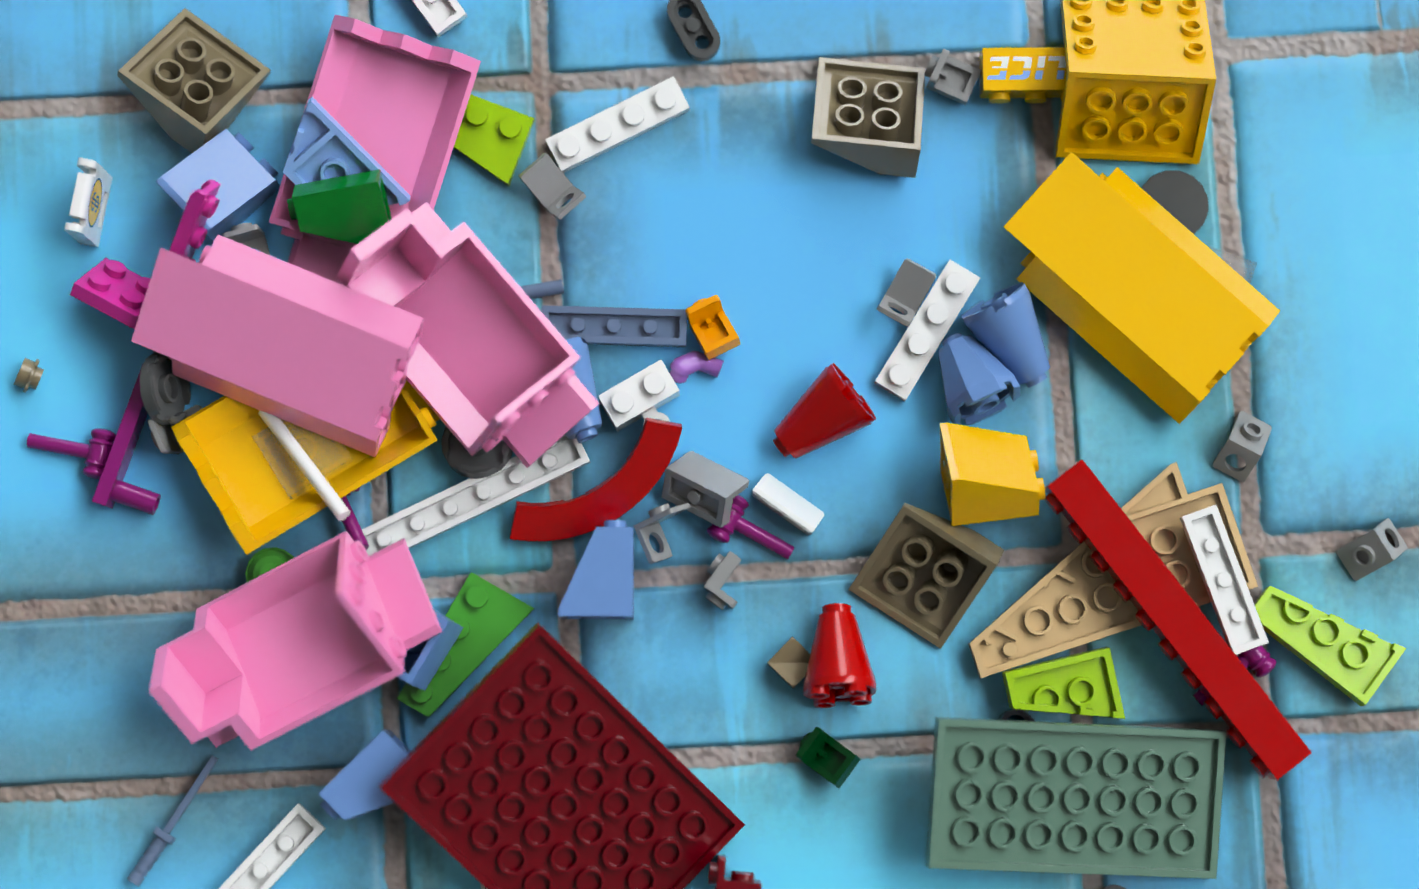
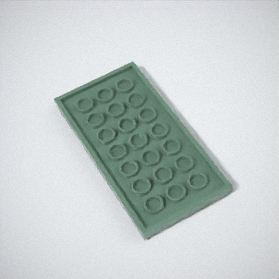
(1075, 798)

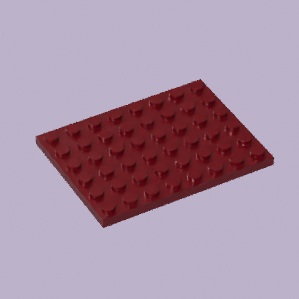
(557, 784)

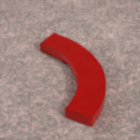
(607, 500)

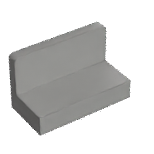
(704, 486)

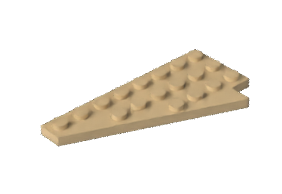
(1078, 600)

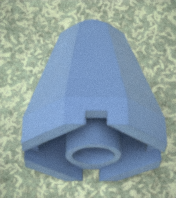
(974, 380)

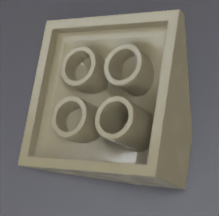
(192, 80)
(870, 114)
(926, 572)

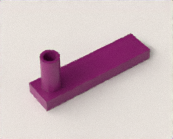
(111, 484)

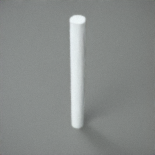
(306, 465)

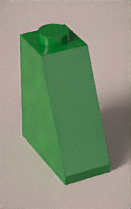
(341, 206)

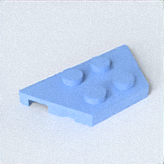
(328, 151)

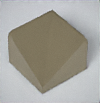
(790, 662)

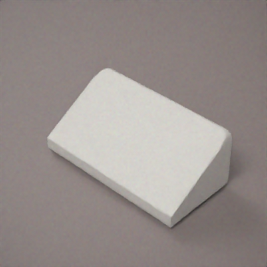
(787, 504)

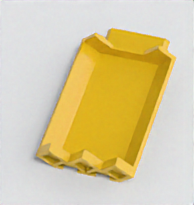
(1137, 284)
(246, 487)

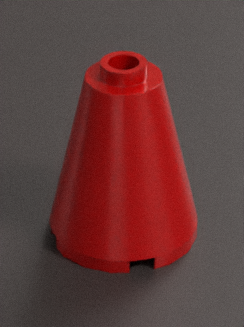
(823, 415)

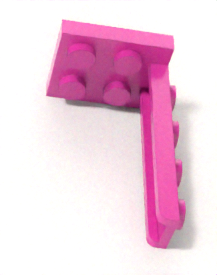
(120, 291)

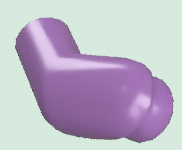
(692, 362)

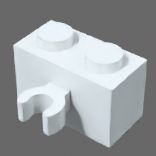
(640, 396)

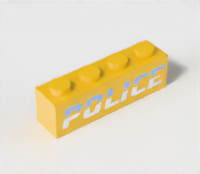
(1022, 74)

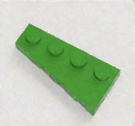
(487, 620)

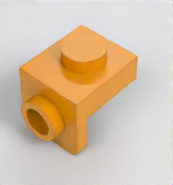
(711, 327)

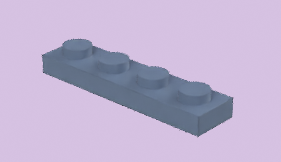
(620, 325)

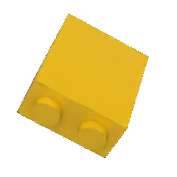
(988, 475)

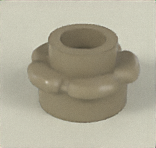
(29, 375)

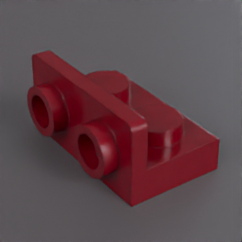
(738, 879)

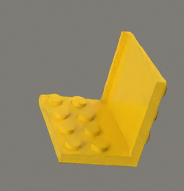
(1136, 80)

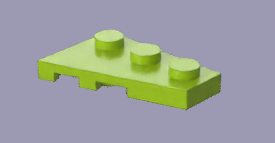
(1069, 684)

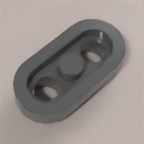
(693, 28)

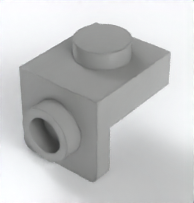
(951, 77)
(720, 571)

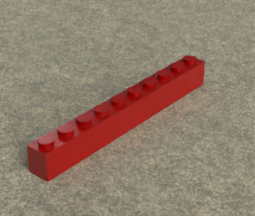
(1176, 621)

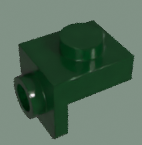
(827, 756)

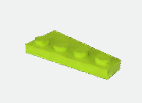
(493, 137)
(1336, 650)

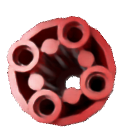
(838, 661)

